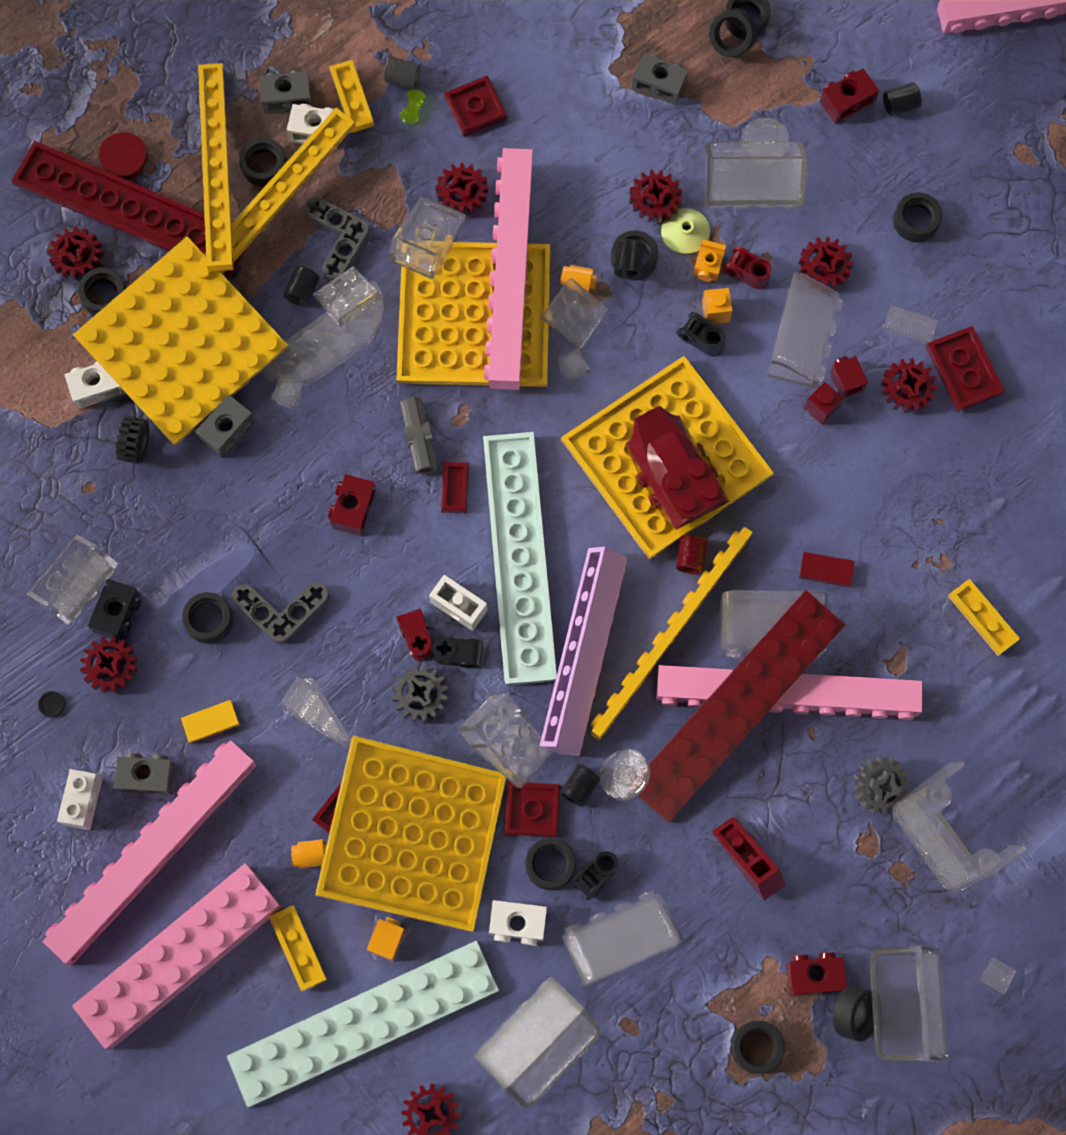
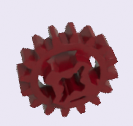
(466, 179)
(646, 200)
(63, 252)
(830, 254)
(914, 376)
(100, 669)
(439, 1096)

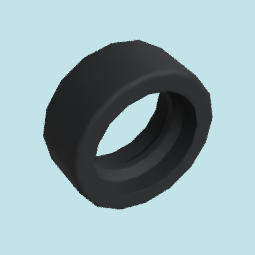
(738, 29)
(714, 32)
(253, 147)
(922, 200)
(648, 242)
(93, 277)
(204, 598)
(539, 846)
(845, 1010)
(774, 1034)

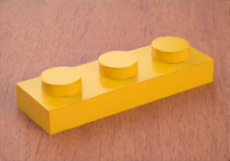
(351, 95)
(983, 617)
(297, 948)

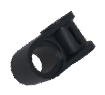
(698, 332)
(462, 652)
(594, 875)

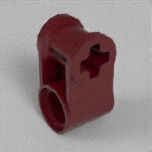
(744, 265)
(415, 631)

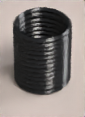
(902, 99)
(628, 259)
(301, 286)
(580, 785)

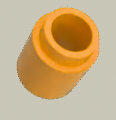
(581, 275)
(308, 853)

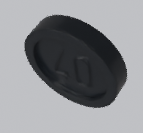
(51, 704)

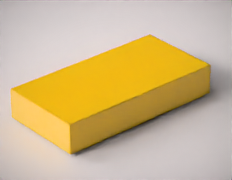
(210, 721)

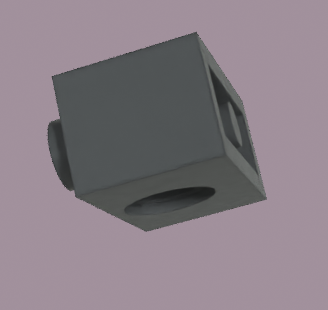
(666, 89)
(276, 101)
(226, 413)
(158, 782)

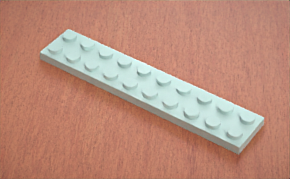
(519, 559)
(362, 1024)

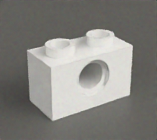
(300, 120)
(85, 394)
(458, 602)
(79, 799)
(504, 912)

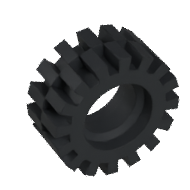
(132, 439)

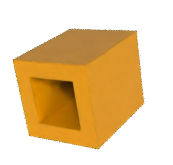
(717, 305)
(386, 938)

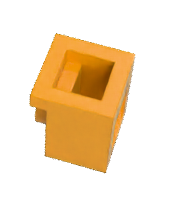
(711, 252)

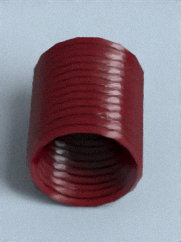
(691, 554)

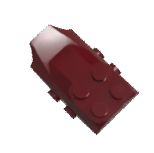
(673, 468)

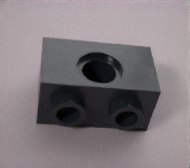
(115, 595)

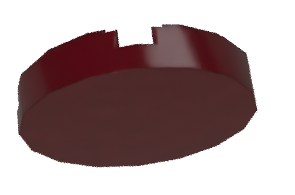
(123, 155)

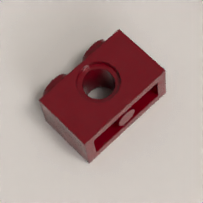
(841, 106)
(352, 519)
(832, 974)

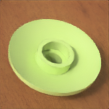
(683, 240)

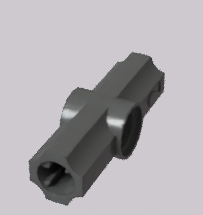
(418, 435)

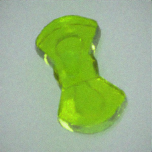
(415, 100)

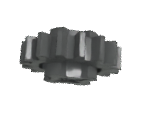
(428, 687)
(881, 773)

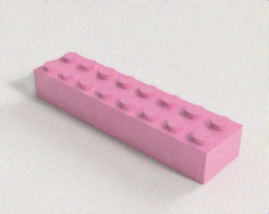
(176, 957)

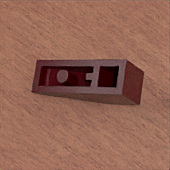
(749, 858)

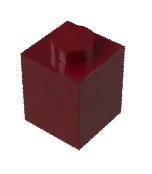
(848, 376)
(823, 403)

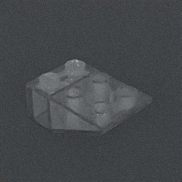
(505, 738)

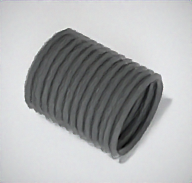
(402, 72)

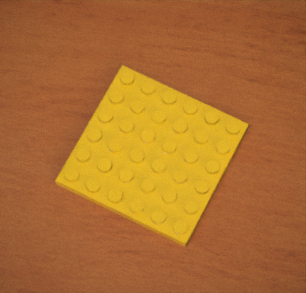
(447, 319)
(180, 341)
(604, 456)
(411, 834)

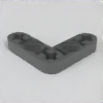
(344, 230)
(275, 619)

